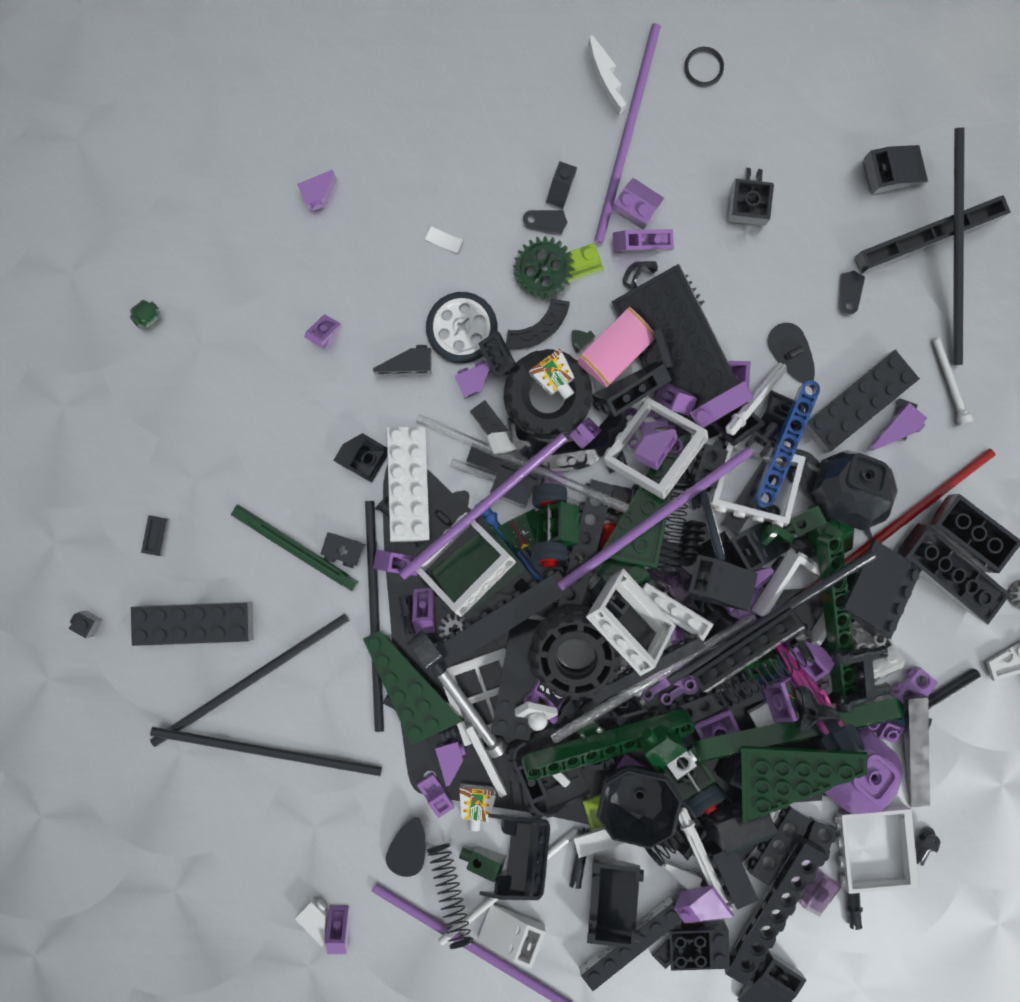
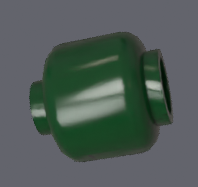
(144, 314)

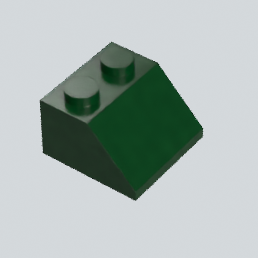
(834, 528)

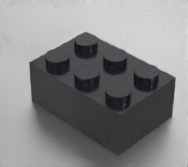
(731, 876)

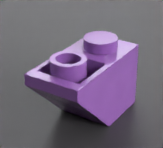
(473, 380)

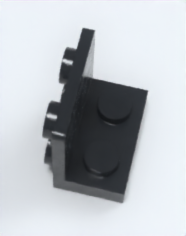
(497, 354)

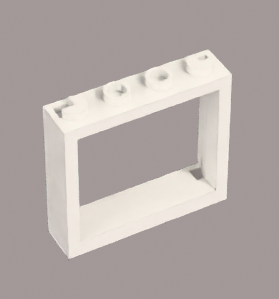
(680, 465)
(758, 515)
(481, 585)
(777, 585)
(617, 634)
(910, 877)

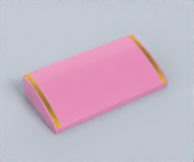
(617, 347)

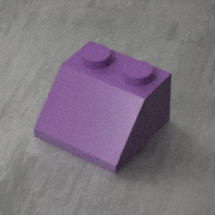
(637, 203)

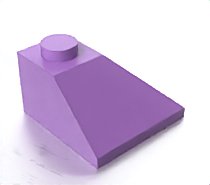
(702, 905)

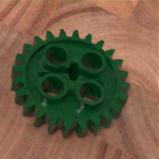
(529, 258)

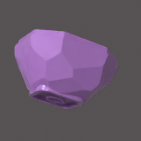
(869, 795)

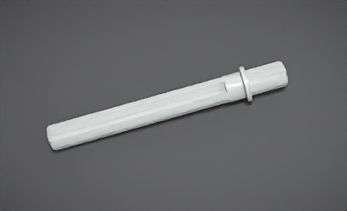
(739, 419)
(687, 826)

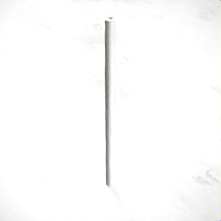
(490, 901)

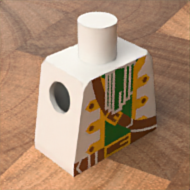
(554, 374)
(476, 803)

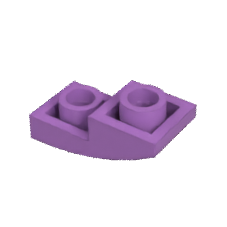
(888, 731)

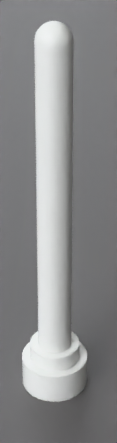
(963, 415)

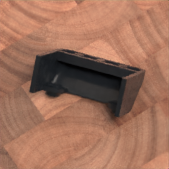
(526, 859)

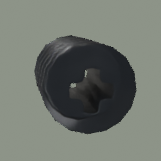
(691, 540)

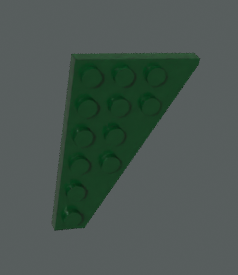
(786, 775)

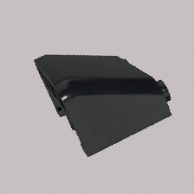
(614, 902)

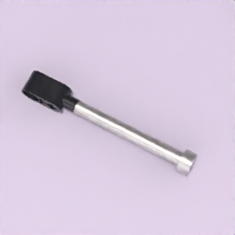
(431, 660)

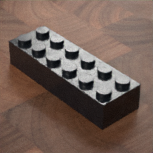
(860, 401)
(192, 623)

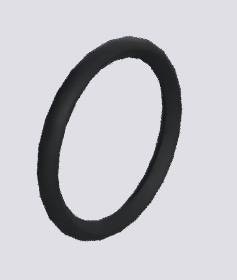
(704, 49)

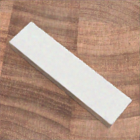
(679, 613)
(486, 760)

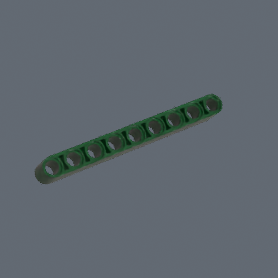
(837, 620)
(600, 746)

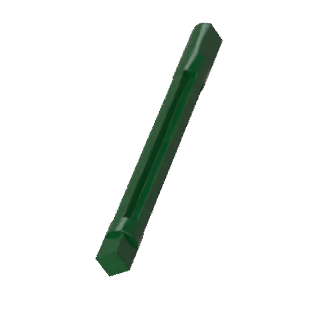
(294, 547)

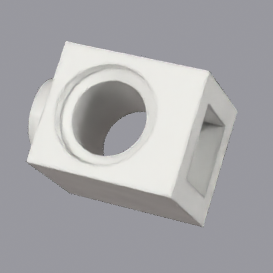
(679, 773)

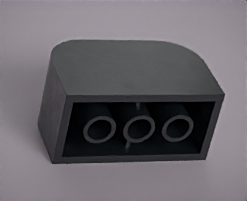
(974, 533)

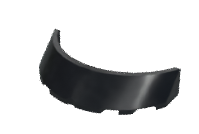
(570, 455)

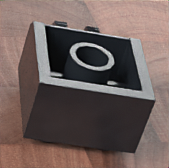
(759, 192)

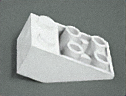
(884, 666)
(512, 935)

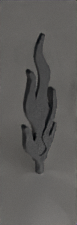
(808, 476)

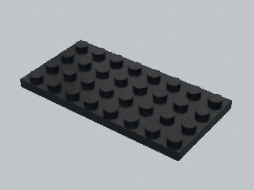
(695, 350)

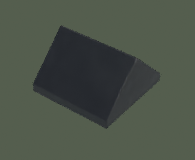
(520, 493)
(627, 712)

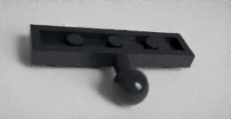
(746, 499)

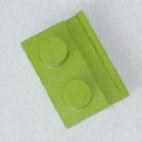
(586, 261)

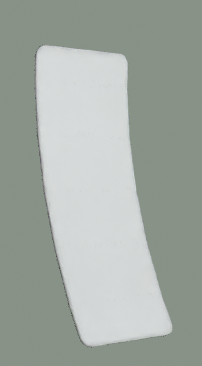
(444, 239)

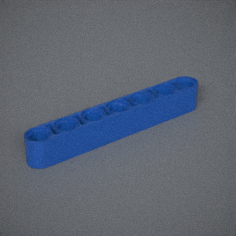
(793, 437)

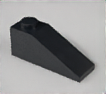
(412, 361)

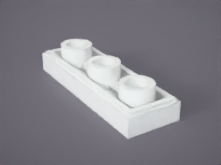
(501, 442)

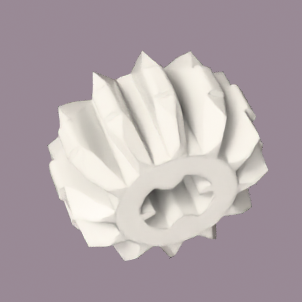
(450, 624)

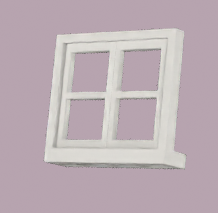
(462, 667)

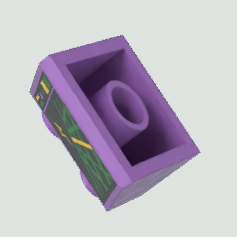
(783, 700)

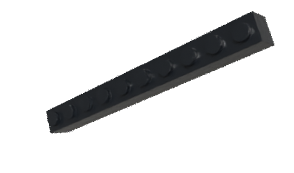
(669, 657)

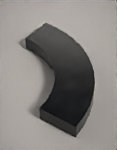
(540, 331)

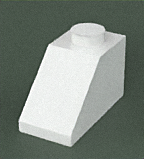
(314, 919)

